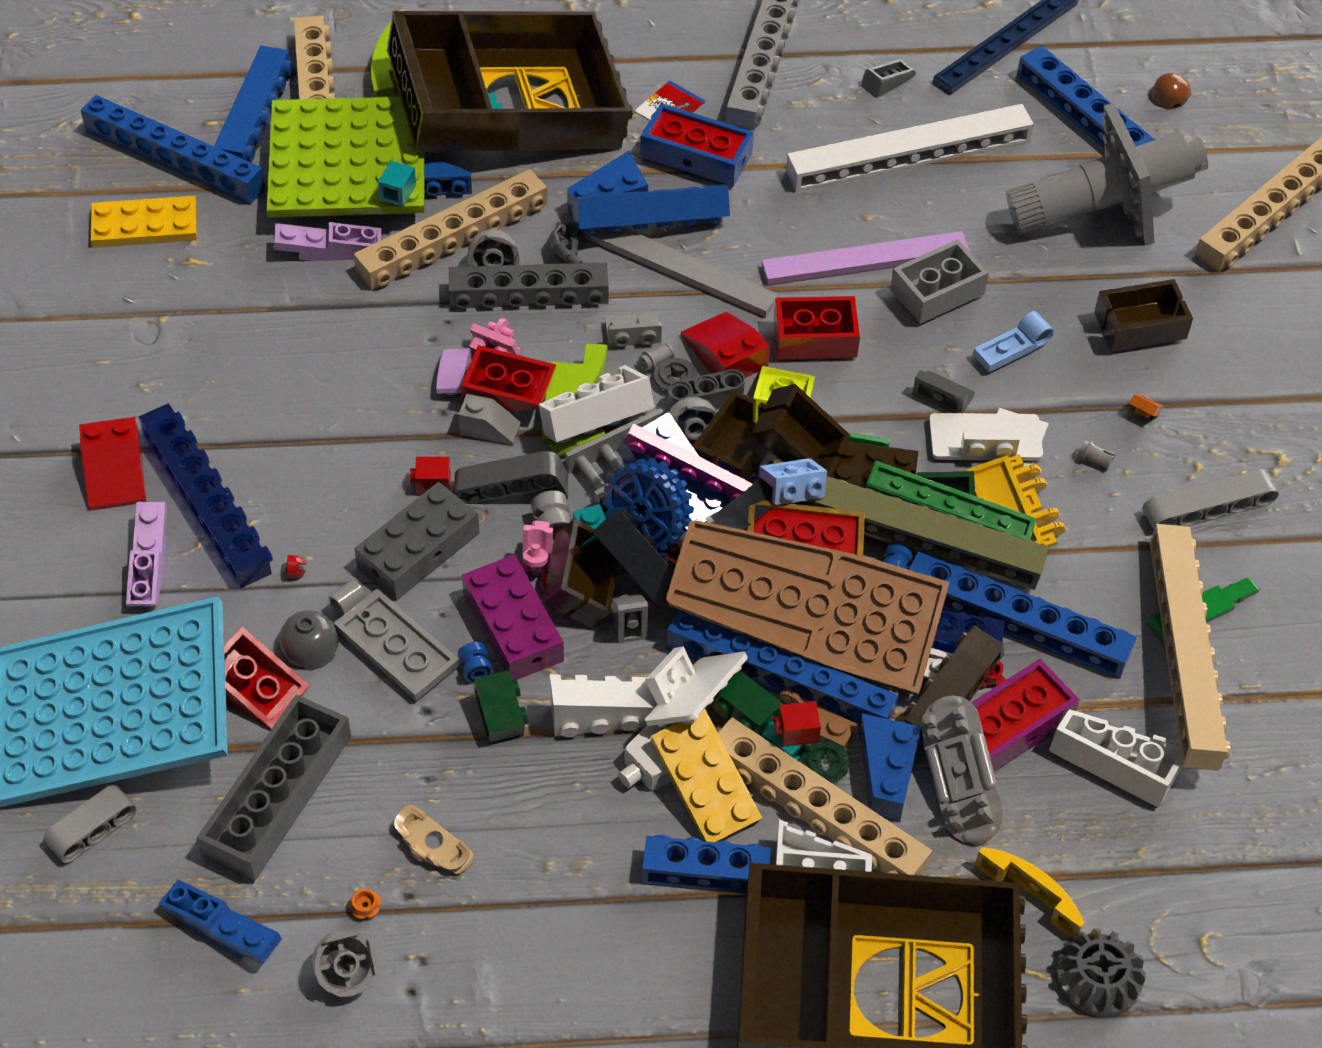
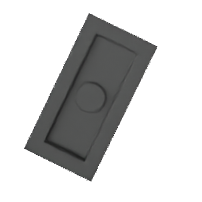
(942, 392)

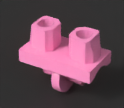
(495, 335)
(537, 546)

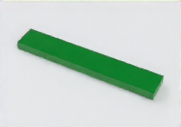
(949, 501)

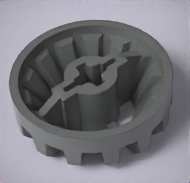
(1088, 982)

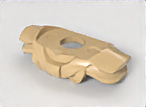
(417, 826)

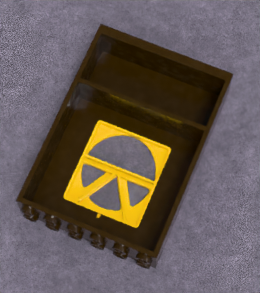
(453, 56)
(819, 926)

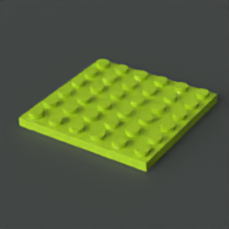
(334, 152)

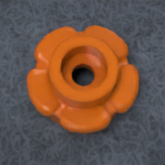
(365, 896)

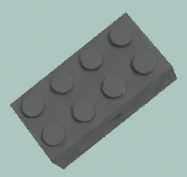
(417, 541)

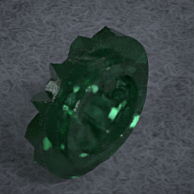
(836, 757)

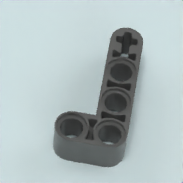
(511, 477)

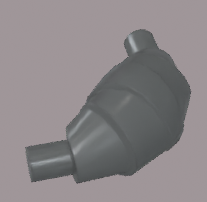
(564, 242)

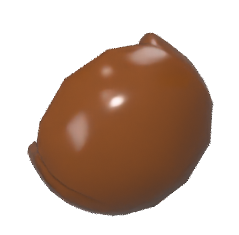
(1171, 90)

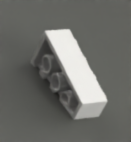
(597, 405)
(599, 706)
(1119, 755)

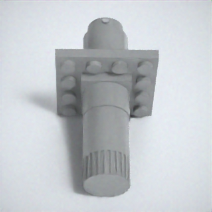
(1121, 177)

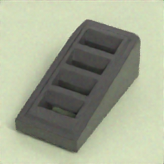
(885, 77)

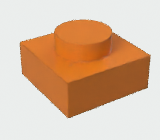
(1145, 406)

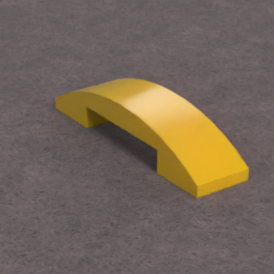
(1001, 864)

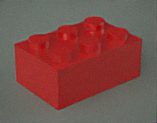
(816, 327)

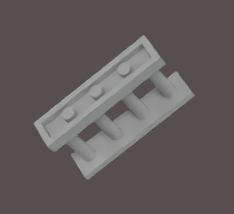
(603, 446)

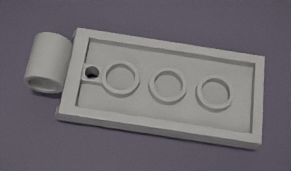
(391, 639)

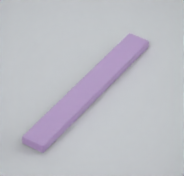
(853, 258)

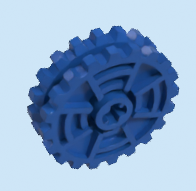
(653, 498)

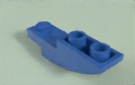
(446, 179)
(219, 924)

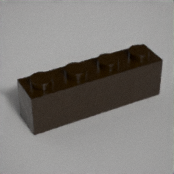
(960, 673)

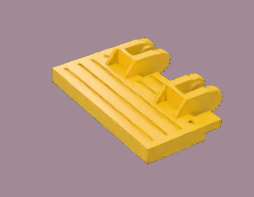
(1000, 484)

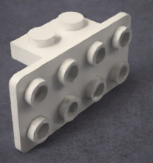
(985, 436)
(687, 689)

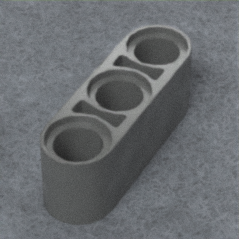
(711, 387)

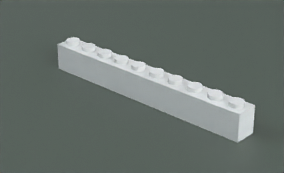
(908, 147)

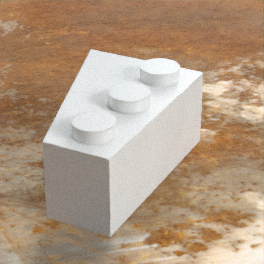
(807, 850)

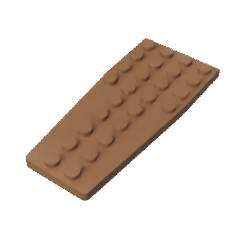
(812, 602)

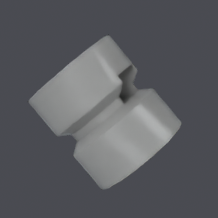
(551, 508)

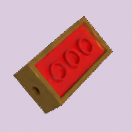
(811, 525)

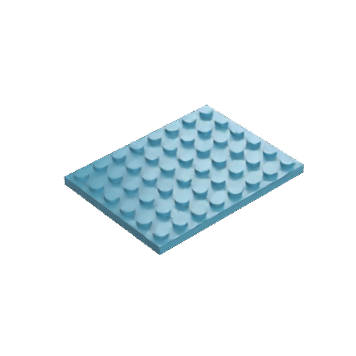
(112, 701)

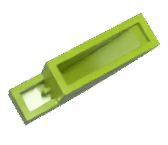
(381, 70)
(571, 375)

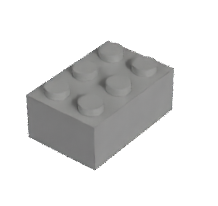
(939, 281)

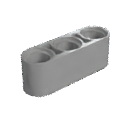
(90, 823)

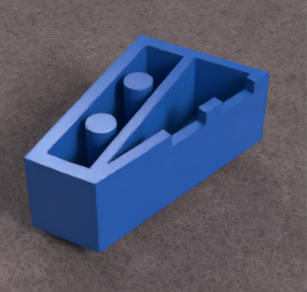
(615, 177)
(888, 762)

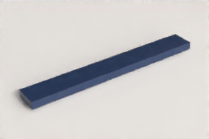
(1001, 44)

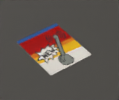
(671, 95)

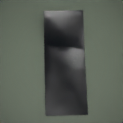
(737, 512)

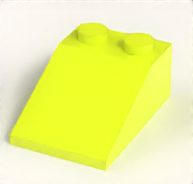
(775, 378)

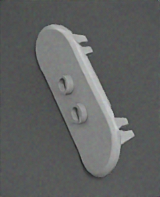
(962, 770)

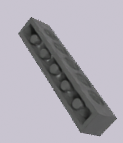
(528, 285)

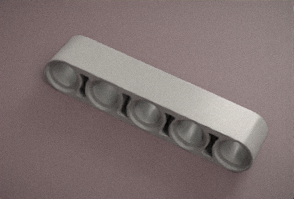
(1212, 500)

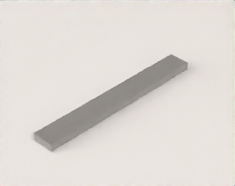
(686, 269)

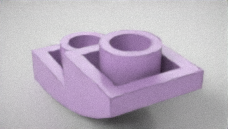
(452, 370)

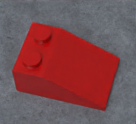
(728, 345)
(507, 378)
(112, 463)
(258, 679)

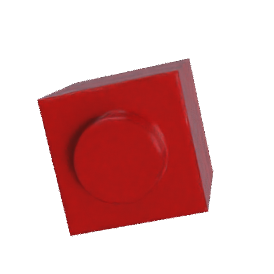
(429, 472)
(798, 724)

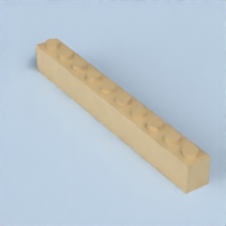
(1188, 649)

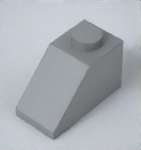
(487, 421)
(630, 617)

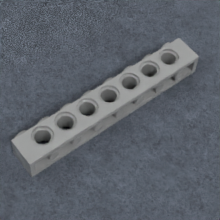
(759, 63)

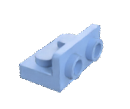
(795, 480)

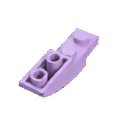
(319, 244)
(148, 555)

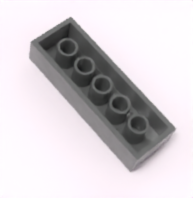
(274, 787)

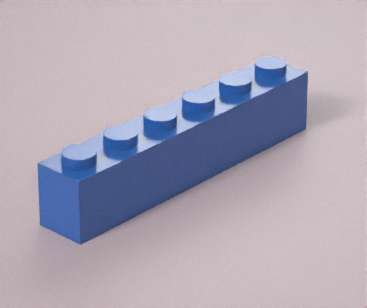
(254, 102)
(650, 207)

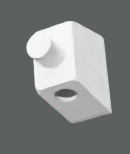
(644, 762)

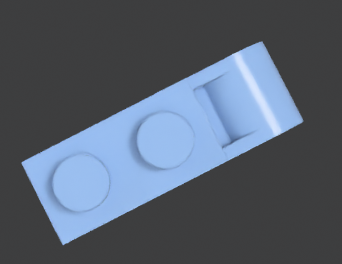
(1029, 335)

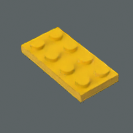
(144, 221)
(706, 778)

